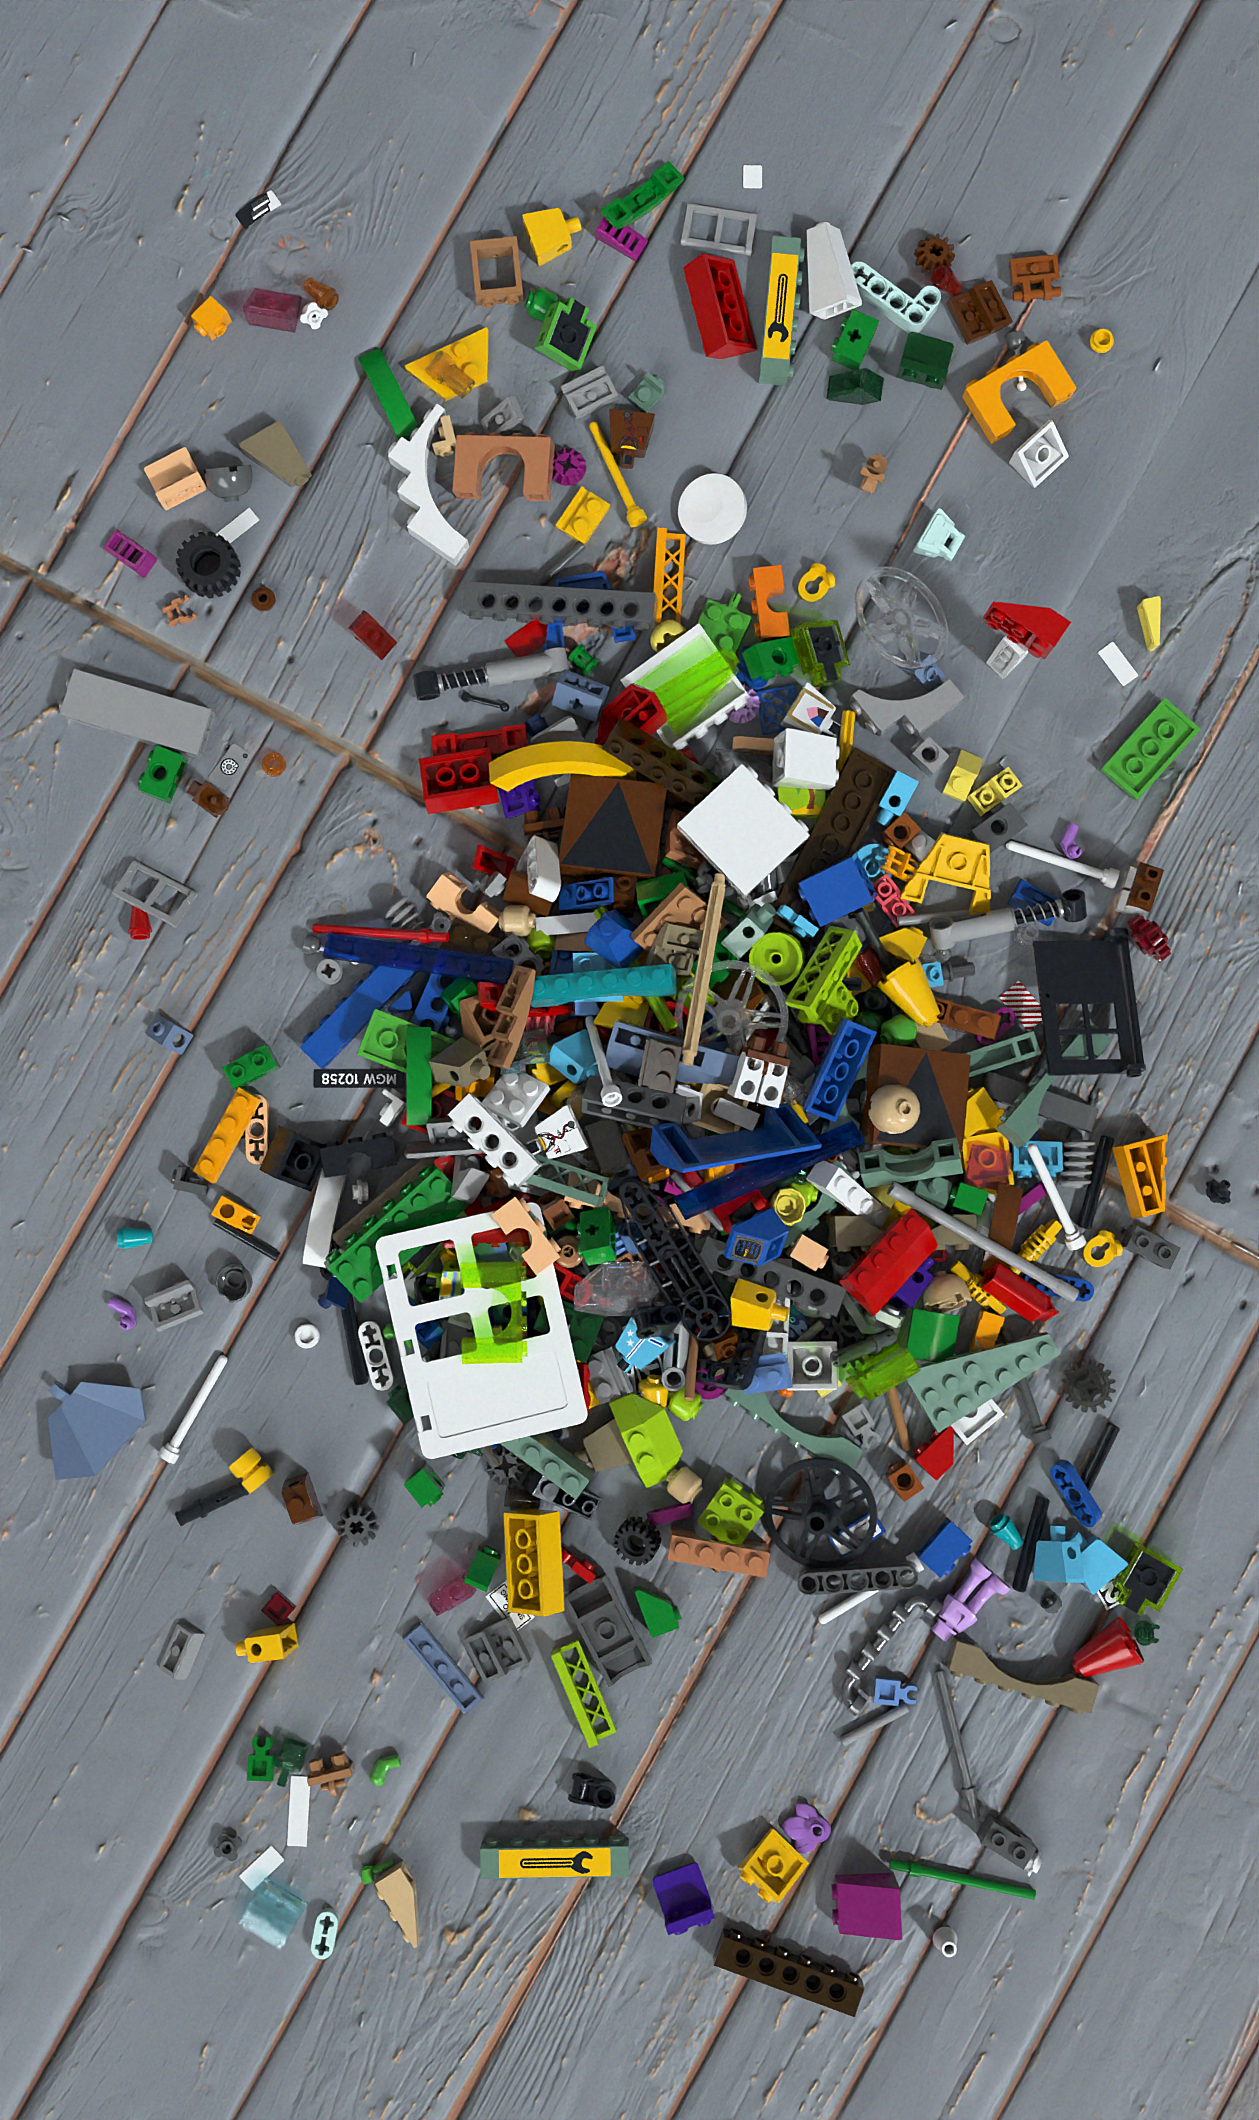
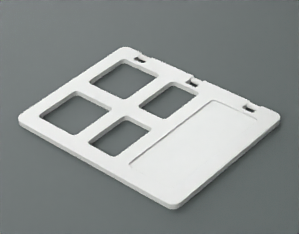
(482, 1402)

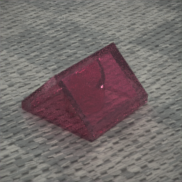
(272, 310)

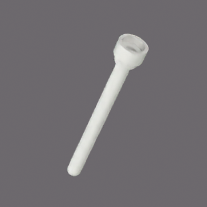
(1106, 876)
(610, 1092)
(1074, 1238)
(170, 1450)
(860, 1596)

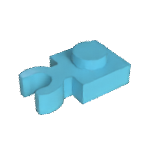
(800, 925)

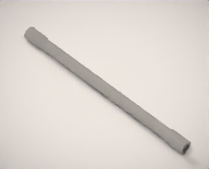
(909, 1198)

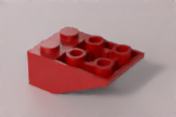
(1030, 625)

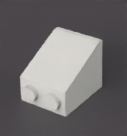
(805, 760)

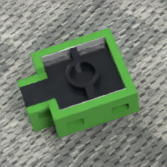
(566, 333)

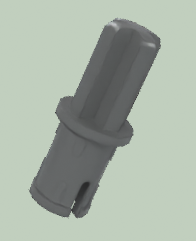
(958, 971)

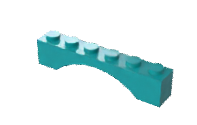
(634, 981)

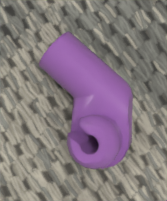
(126, 1311)

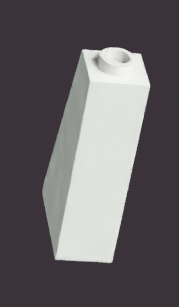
(829, 273)

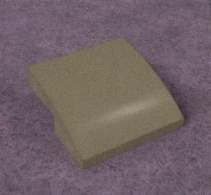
(675, 946)

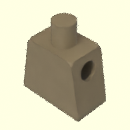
(460, 1064)
(604, 1447)

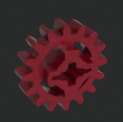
(1149, 937)

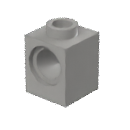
(939, 756)

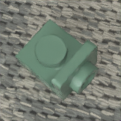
(647, 392)

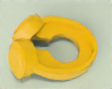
(828, 581)
(1115, 1248)

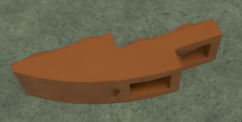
(966, 1019)

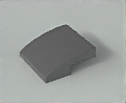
(497, 1649)

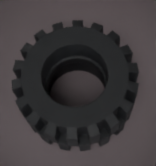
(197, 549)

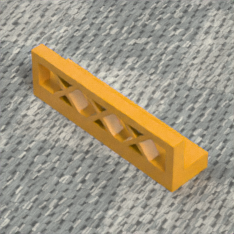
(660, 565)

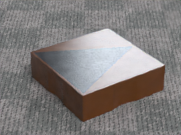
(612, 828)
(936, 1079)

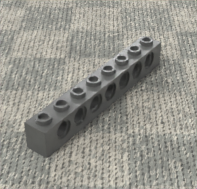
(478, 592)

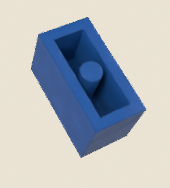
(944, 1548)

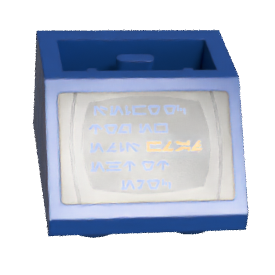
(757, 1239)

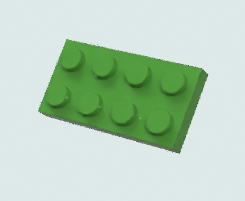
(1150, 749)
(386, 1041)

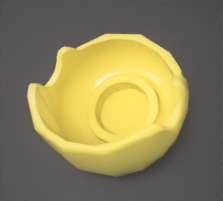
(665, 634)
(786, 1207)

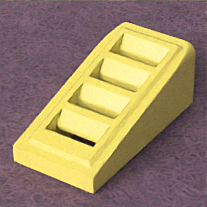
(1149, 614)

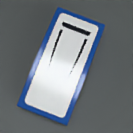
(859, 1528)

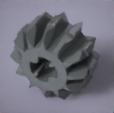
(360, 1535)

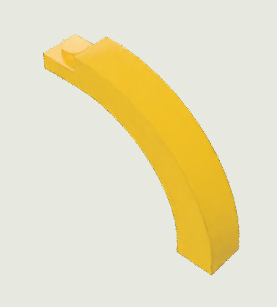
(553, 759)

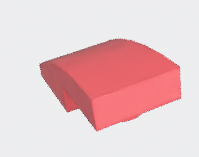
(889, 899)

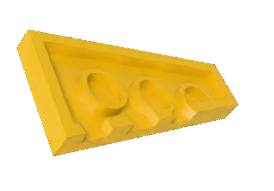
(631, 1009)

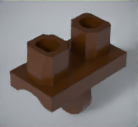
(209, 798)
(554, 823)

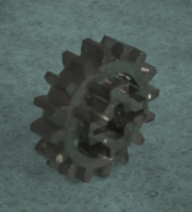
(1087, 1395)

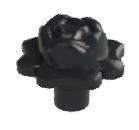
(1218, 1191)

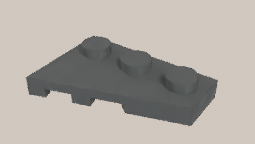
(864, 1320)

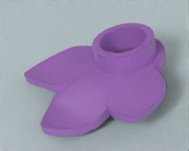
(802, 1828)

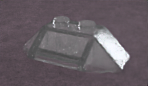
(619, 1289)

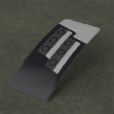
(257, 209)

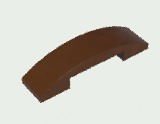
(1003, 1222)

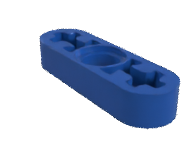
(1076, 1282)
(1071, 1475)

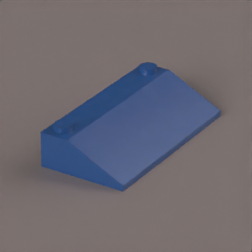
(780, 1135)

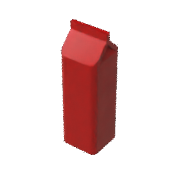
(1017, 1294)

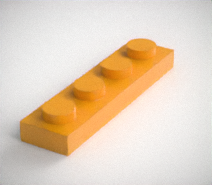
(227, 1135)

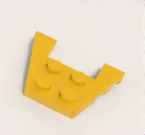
(957, 863)

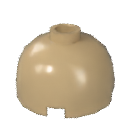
(894, 1109)
(945, 1293)

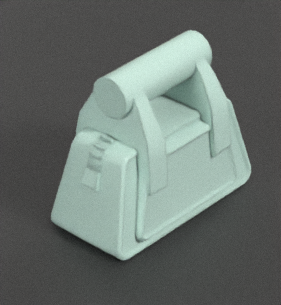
(935, 535)

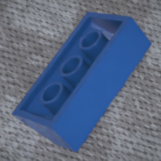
(838, 1069)

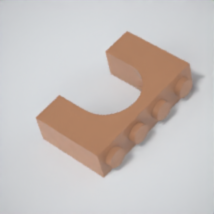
(476, 451)
(744, 1558)

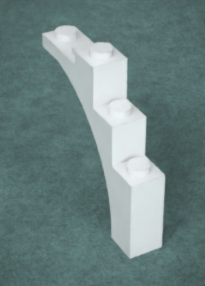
(428, 523)

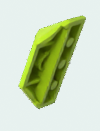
(647, 1437)

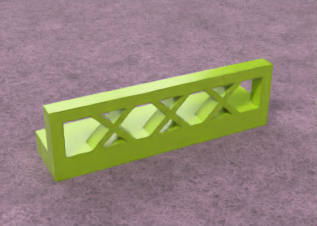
(831, 972)
(575, 1698)

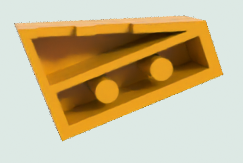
(1142, 1174)

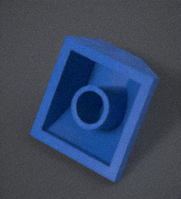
(612, 939)

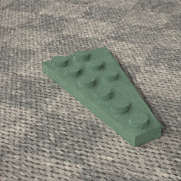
(968, 1380)

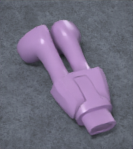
(955, 1613)

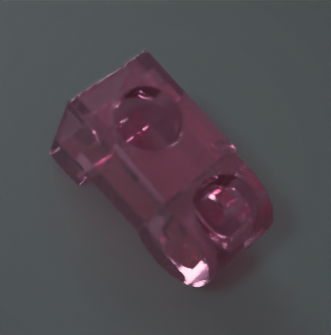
(451, 1595)

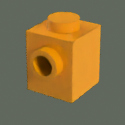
(211, 319)

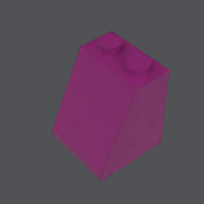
(867, 1905)

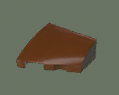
(638, 1147)

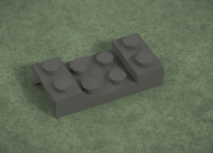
(606, 1629)

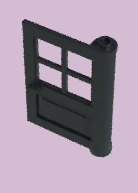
(1089, 975)

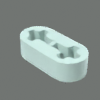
(319, 1932)

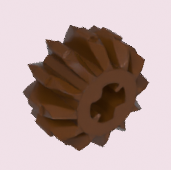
(938, 248)

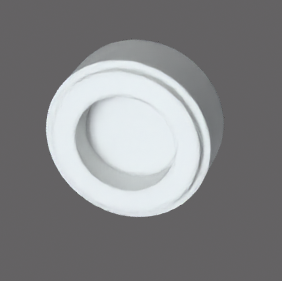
(307, 1335)

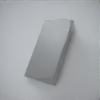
(181, 1652)

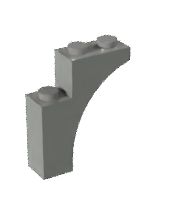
(916, 713)

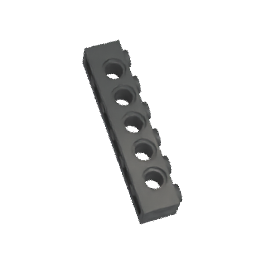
(833, 1293)

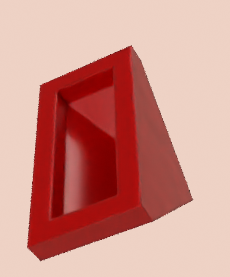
(489, 861)

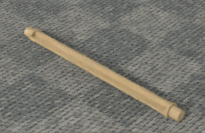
(703, 969)

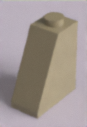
(277, 455)

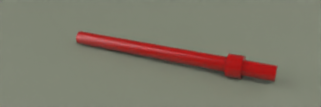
(422, 935)

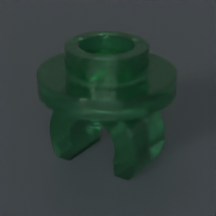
(1145, 1632)

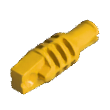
(1038, 1242)
(973, 1283)

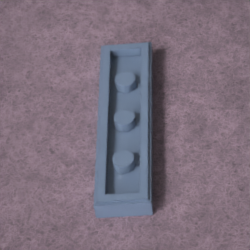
(443, 1667)

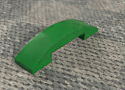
(644, 198)
(388, 393)
(418, 1075)

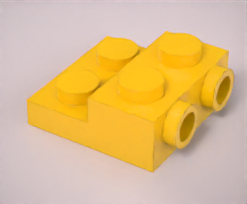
(772, 1867)

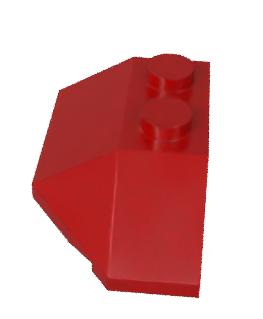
(636, 706)

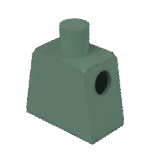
(748, 929)
(931, 1190)

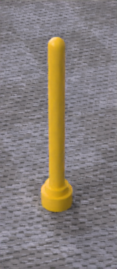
(635, 515)

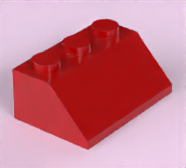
(457, 780)

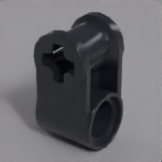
(656, 1320)
(590, 1790)

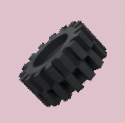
(631, 1550)

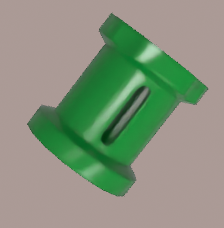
(591, 662)

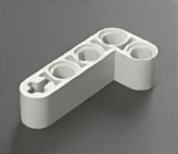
(542, 866)

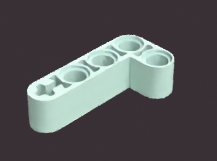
(890, 293)

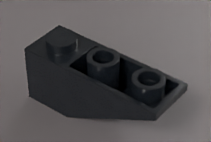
(543, 1488)

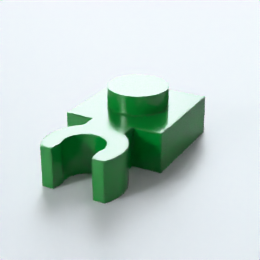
(261, 1764)

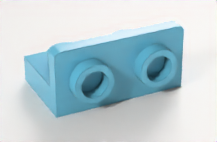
(1051, 1153)

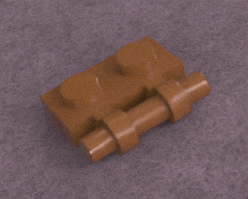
(1034, 270)

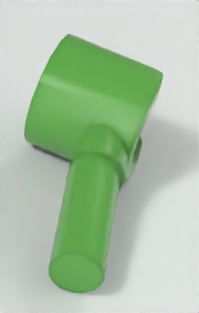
(368, 1871)

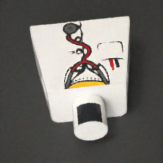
(558, 1135)

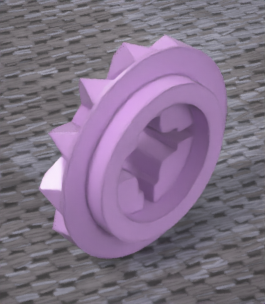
(745, 715)

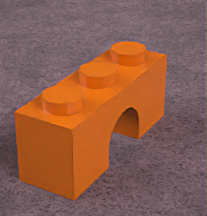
(767, 583)

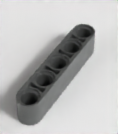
(1052, 1106)
(869, 1572)

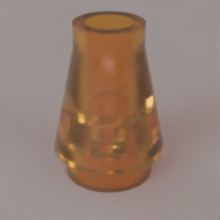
(322, 294)

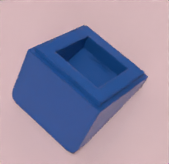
(402, 1004)

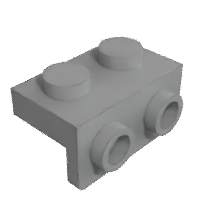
(174, 1305)

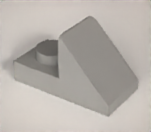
(504, 418)
(467, 1178)

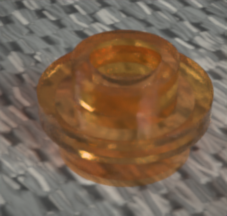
(279, 769)

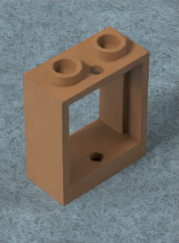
(496, 249)

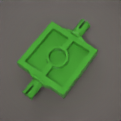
(725, 623)

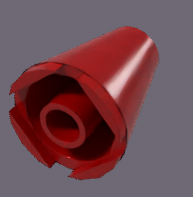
(1108, 1651)

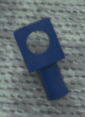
(335, 1294)

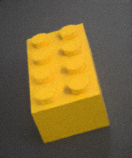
(533, 1562)

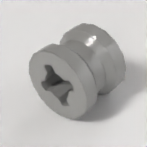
(335, 975)

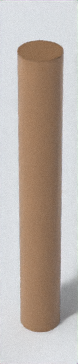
(691, 1368)
(899, 1419)

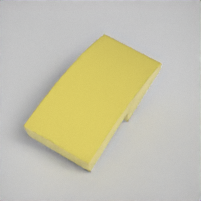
(994, 791)

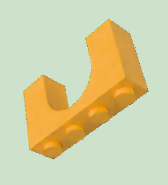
(1038, 365)

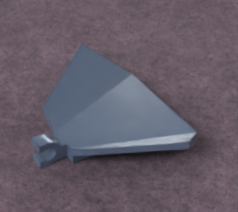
(92, 1426)

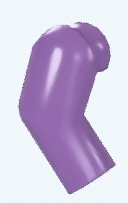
(1068, 843)

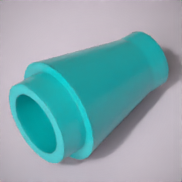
(133, 1237)
(1004, 1529)

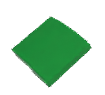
(932, 1335)

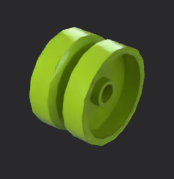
(788, 948)

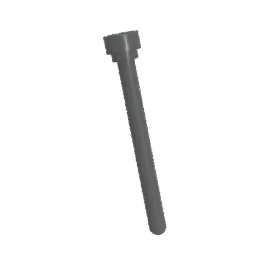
(1039, 1431)

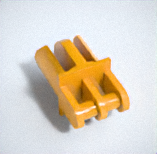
(899, 863)

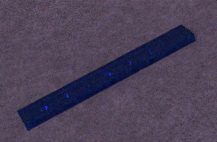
(418, 958)
(766, 1172)

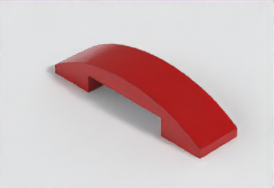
(499, 741)
(491, 992)

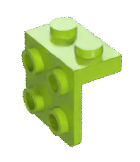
(840, 1005)
(732, 1512)

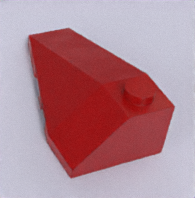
(496, 1236)

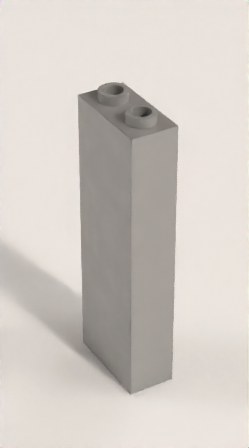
(137, 713)

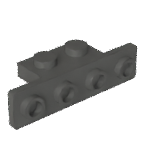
(445, 1141)

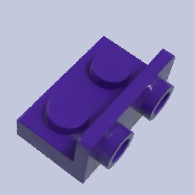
(520, 799)

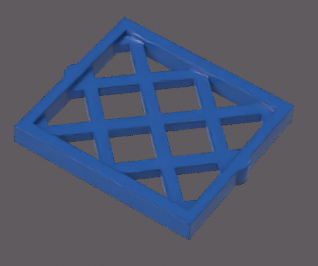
(774, 691)

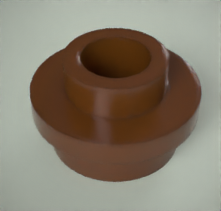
(268, 604)

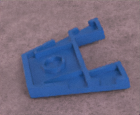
(594, 580)

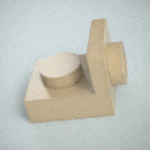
(448, 440)

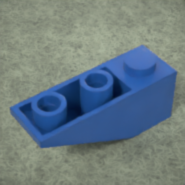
(586, 895)

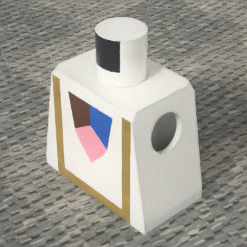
(811, 713)

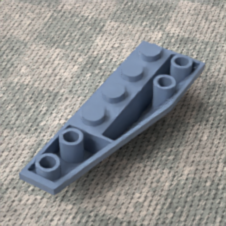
(627, 1050)

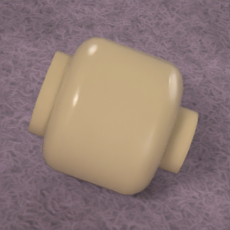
(517, 920)
(684, 1485)

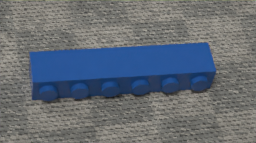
(354, 1013)

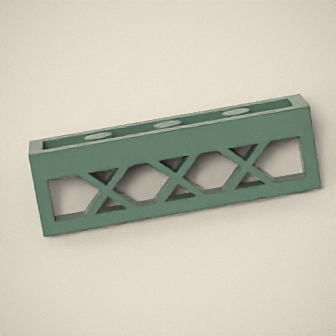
(566, 1190)

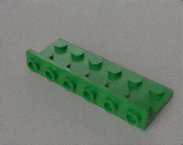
(417, 1206)

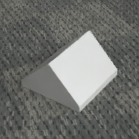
(1039, 454)
(812, 1366)

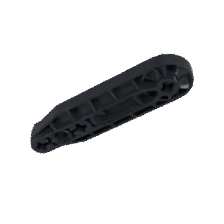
(666, 1247)

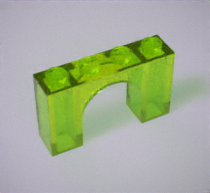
(508, 1344)
(881, 1372)

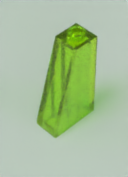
(695, 688)

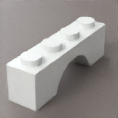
(846, 1191)

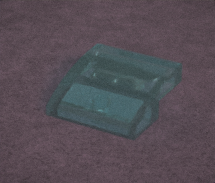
(531, 1050)
(273, 1913)

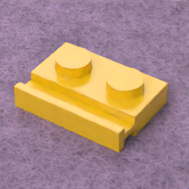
(583, 516)

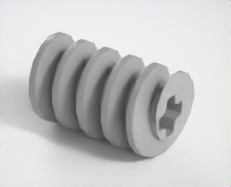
(404, 919)
(1077, 1163)

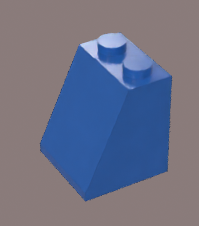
(837, 890)

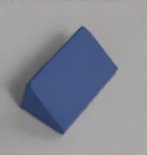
(1030, 895)

